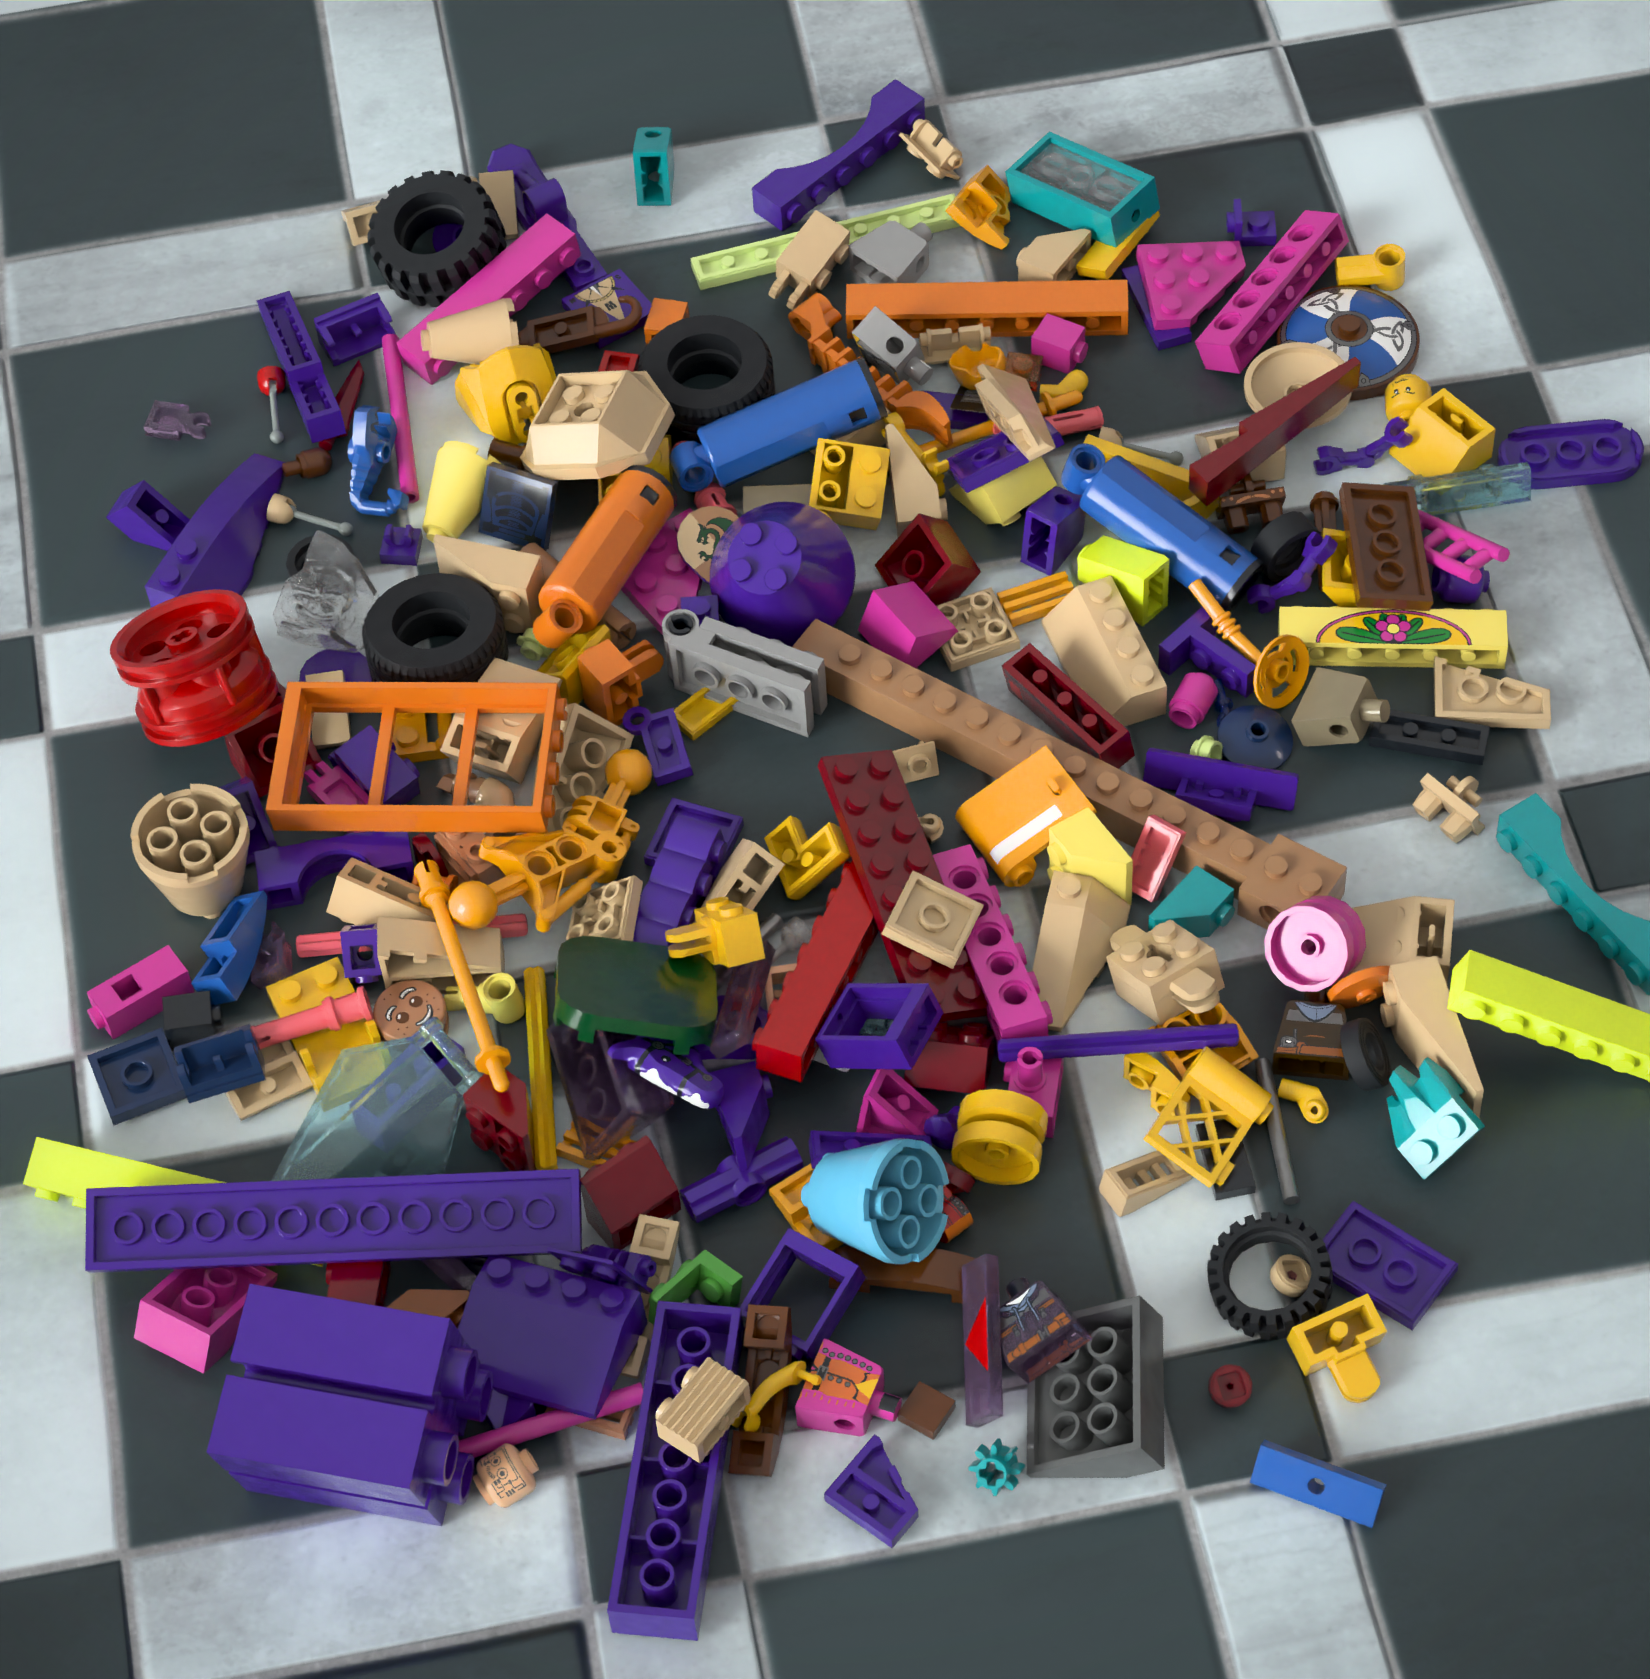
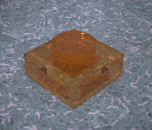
(1025, 366)

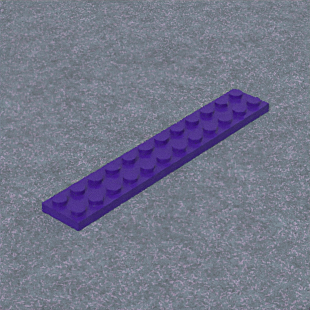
(333, 1220)

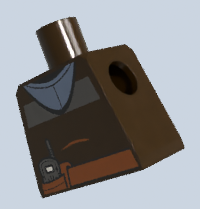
(1310, 1039)

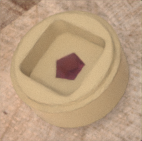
(1290, 1275)

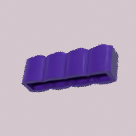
(678, 879)

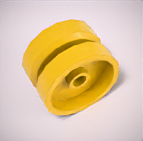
(999, 1137)

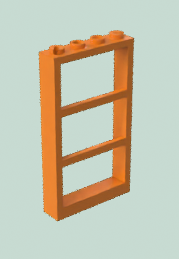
(413, 697)

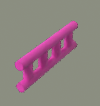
(1463, 542)

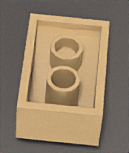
(506, 573)

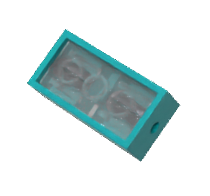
(1082, 189)

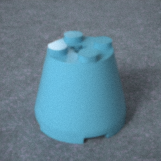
(881, 1199)

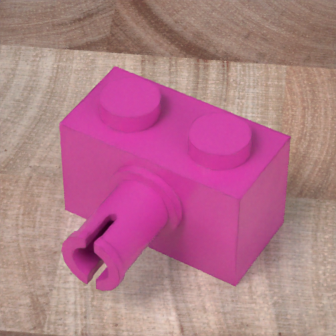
(1038, 1080)

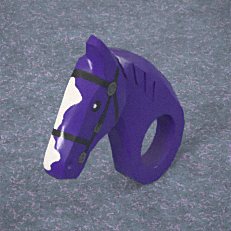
(682, 1073)

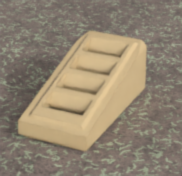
(1123, 1193)

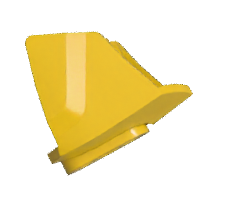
(506, 390)

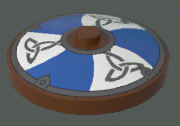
(1358, 325)

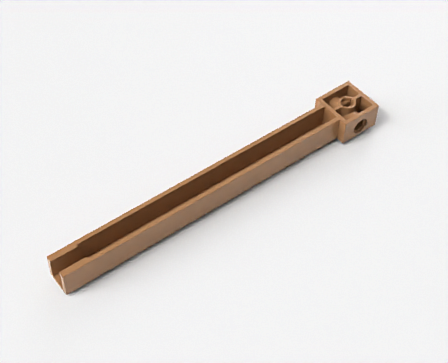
(1262, 874)

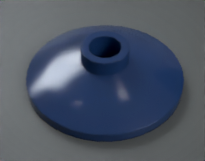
(1244, 747)

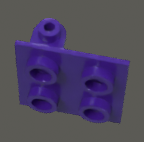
(609, 1266)

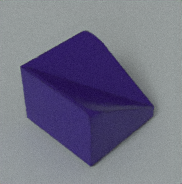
(508, 1410)

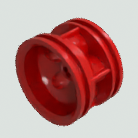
(195, 667)

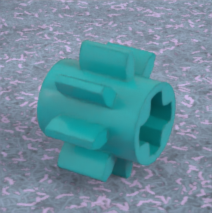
(1004, 1459)

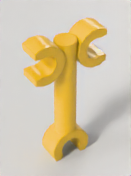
(927, 458)

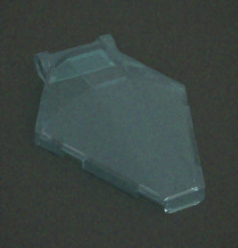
(382, 1112)

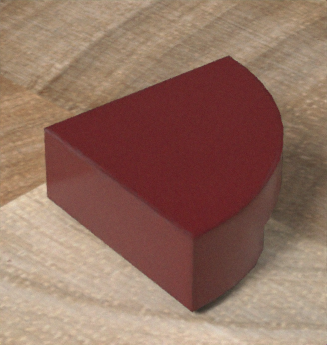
(425, 850)

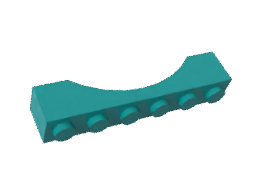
(1535, 839)

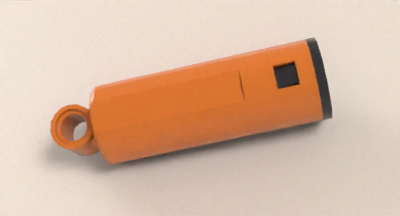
(603, 555)

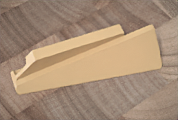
(1014, 411)

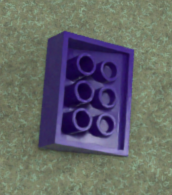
(551, 1333)

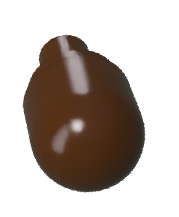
(309, 464)

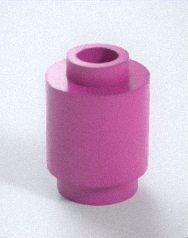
(1192, 700)

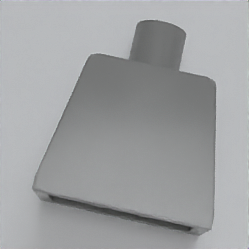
(891, 253)

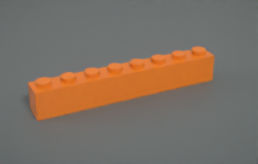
(1005, 306)

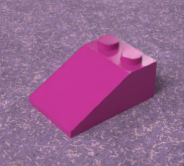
(197, 1312)

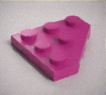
(1187, 278)
(662, 576)

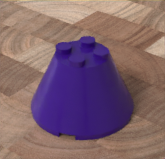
(782, 571)

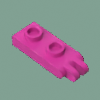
(334, 787)

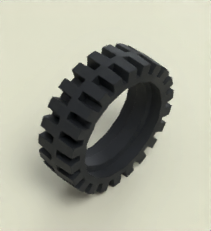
(1263, 1231)

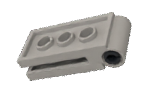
(761, 673)

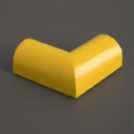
(806, 860)

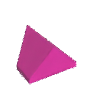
(893, 1106)

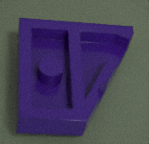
(873, 1494)

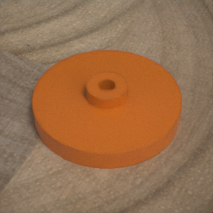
(1359, 987)

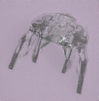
(327, 583)

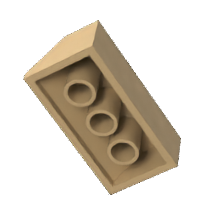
(1106, 652)

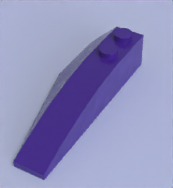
(222, 535)

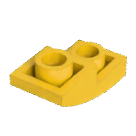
(1148, 1073)

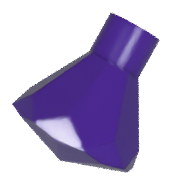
(942, 1128)

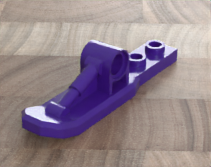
(540, 196)

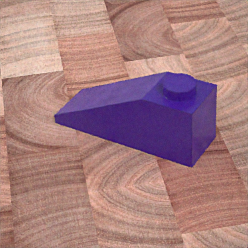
(744, 1109)

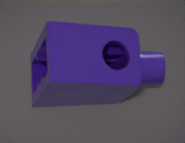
(1052, 530)

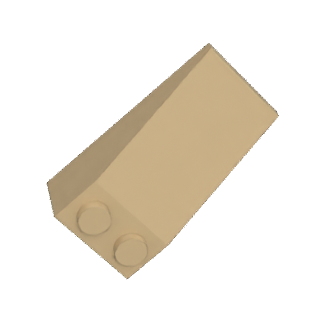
(1424, 1026)

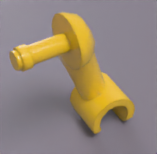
(789, 1375)

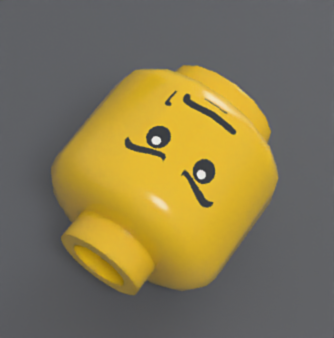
(1405, 395)

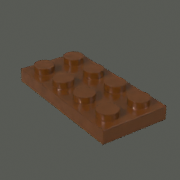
(1385, 546)

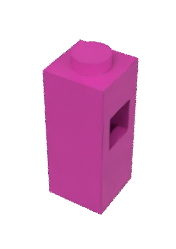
(138, 992)

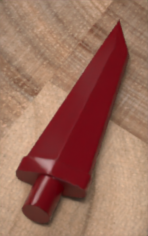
(347, 401)

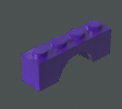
(293, 869)

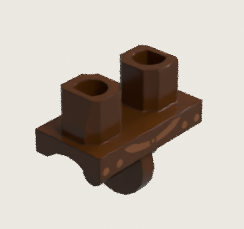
(1250, 499)

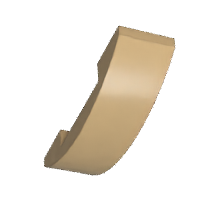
(658, 1240)

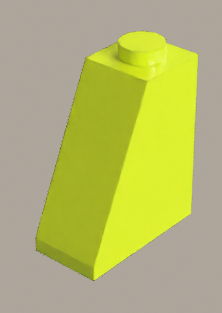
(1137, 572)

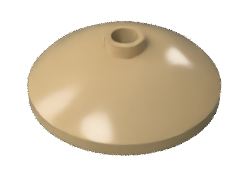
(1286, 369)

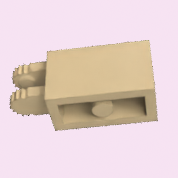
(810, 258)

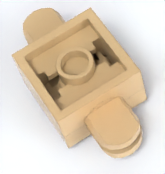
(1164, 971)

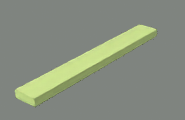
(761, 256)

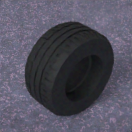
(707, 347)
(430, 608)

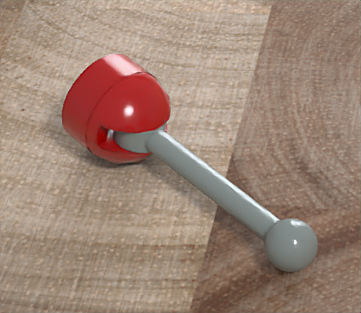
(272, 389)

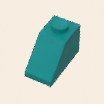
(1197, 904)

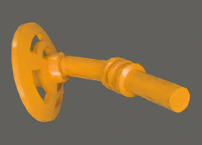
(1269, 667)

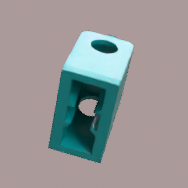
(650, 154)

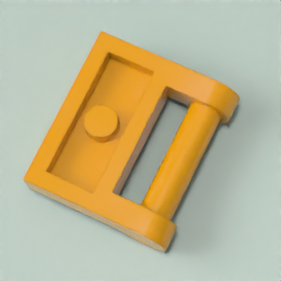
(412, 736)

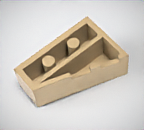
(417, 952)

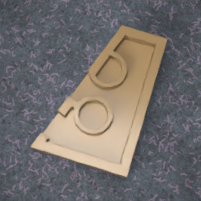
(1487, 700)

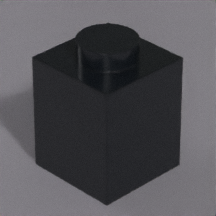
(190, 1017)

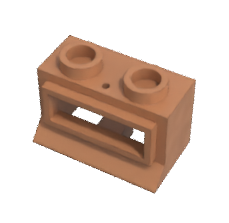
(462, 857)

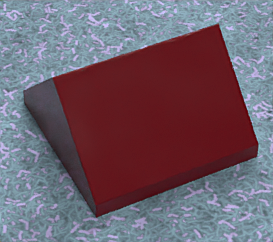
(254, 748)

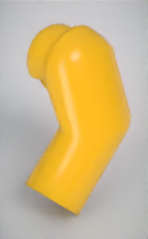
(1073, 381)
(1307, 1097)

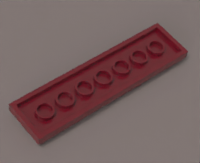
(885, 849)

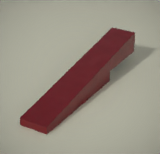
(1269, 431)

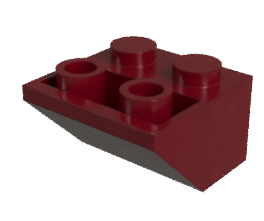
(955, 1059)
(502, 1121)
(624, 1188)

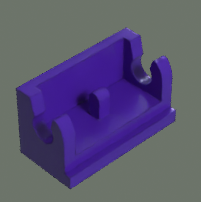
(353, 329)

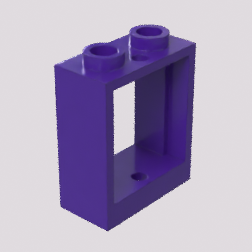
(914, 1016)
(794, 1246)

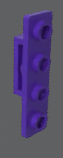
(1220, 785)

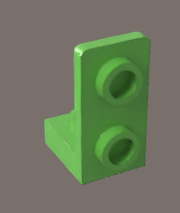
(707, 1274)

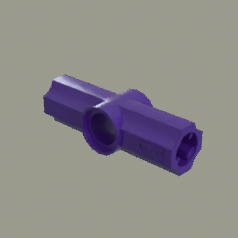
(738, 1187)

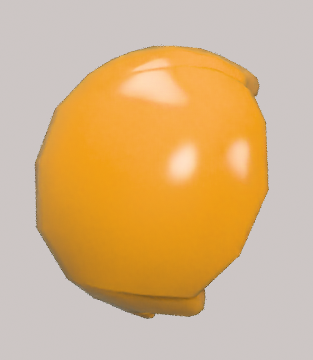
(965, 363)

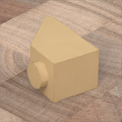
(1053, 256)

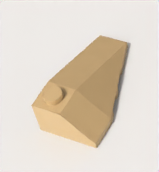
(586, 749)

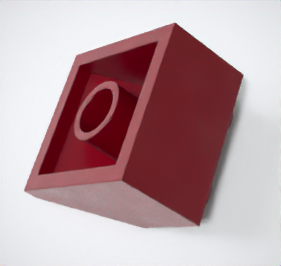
(931, 558)

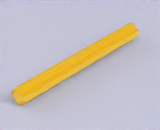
(540, 1069)

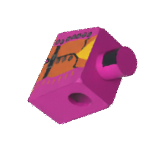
(847, 1393)

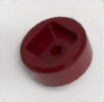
(958, 1180)
(1230, 1386)

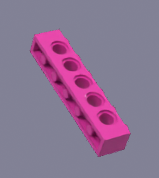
(1272, 291)
(995, 958)

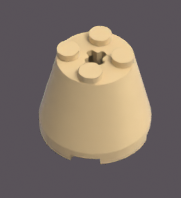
(193, 847)

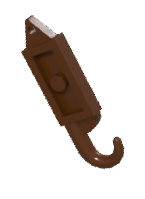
(578, 327)

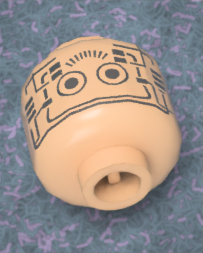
(506, 1475)

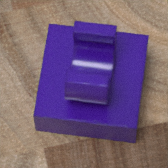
(401, 545)

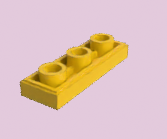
(1103, 260)

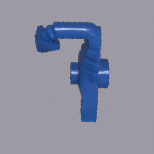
(368, 455)

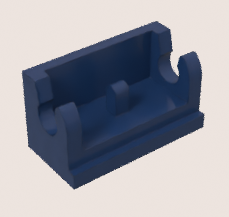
(219, 1063)

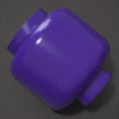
(1457, 590)

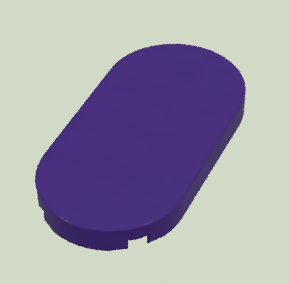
(1574, 452)

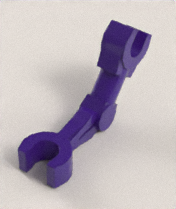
(1334, 458)
(1315, 552)

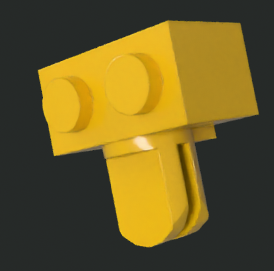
(722, 933)
(1340, 1342)

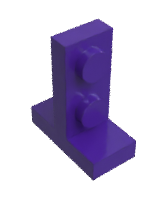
(1198, 642)

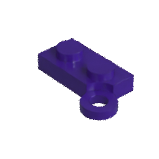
(662, 743)

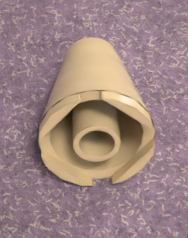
(472, 333)

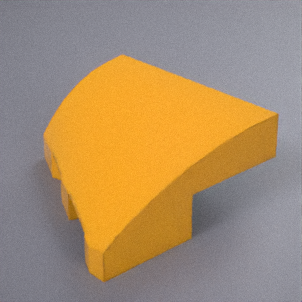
(983, 207)

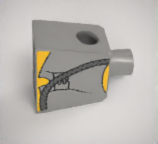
(891, 348)

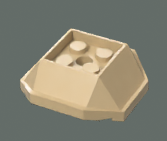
(596, 425)

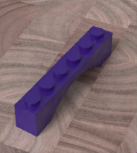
(794, 191)

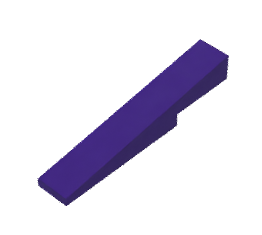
(301, 367)

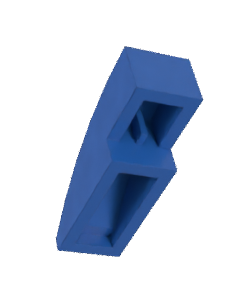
(232, 948)

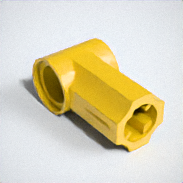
(1382, 268)

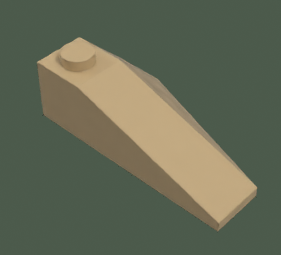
(1074, 941)

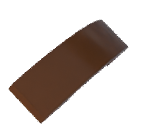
(936, 1273)
(769, 1350)

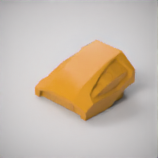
(1181, 1059)

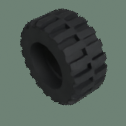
(419, 207)

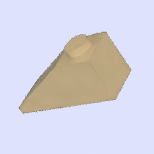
(911, 484)
(745, 875)
(368, 892)

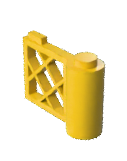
(1230, 1096)

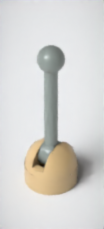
(1114, 436)
(283, 510)

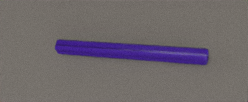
(1122, 1042)

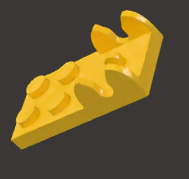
(307, 990)

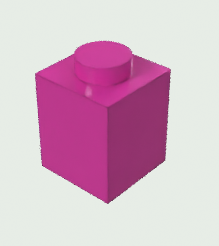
(1059, 343)

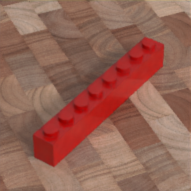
(822, 972)

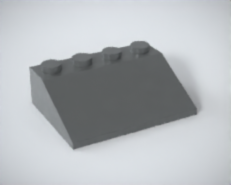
(1104, 1402)

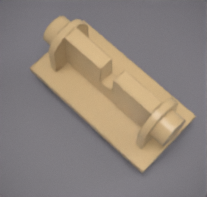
(940, 158)
(942, 343)
(917, 761)

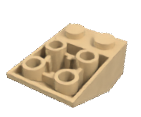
(502, 739)
(1407, 931)

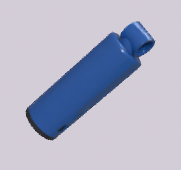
(779, 427)
(1158, 521)

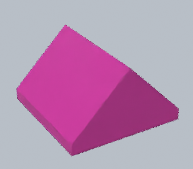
(905, 623)

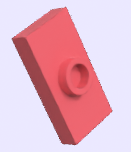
(1154, 856)

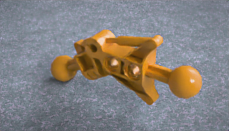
(541, 864)

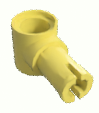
(498, 997)

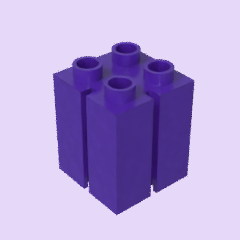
(350, 1405)

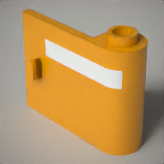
(1014, 815)

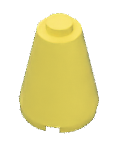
(455, 490)

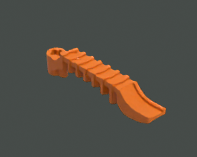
(917, 408)

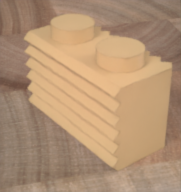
(702, 1409)

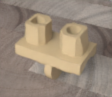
(1462, 816)

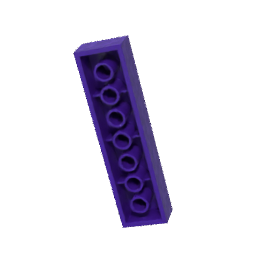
(669, 1495)

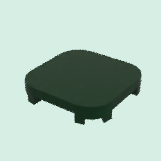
(635, 991)

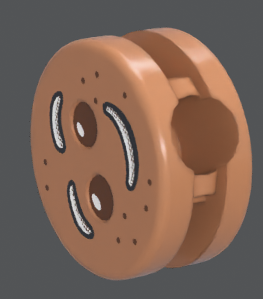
(406, 1007)

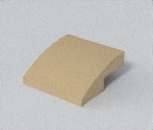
(284, 1079)

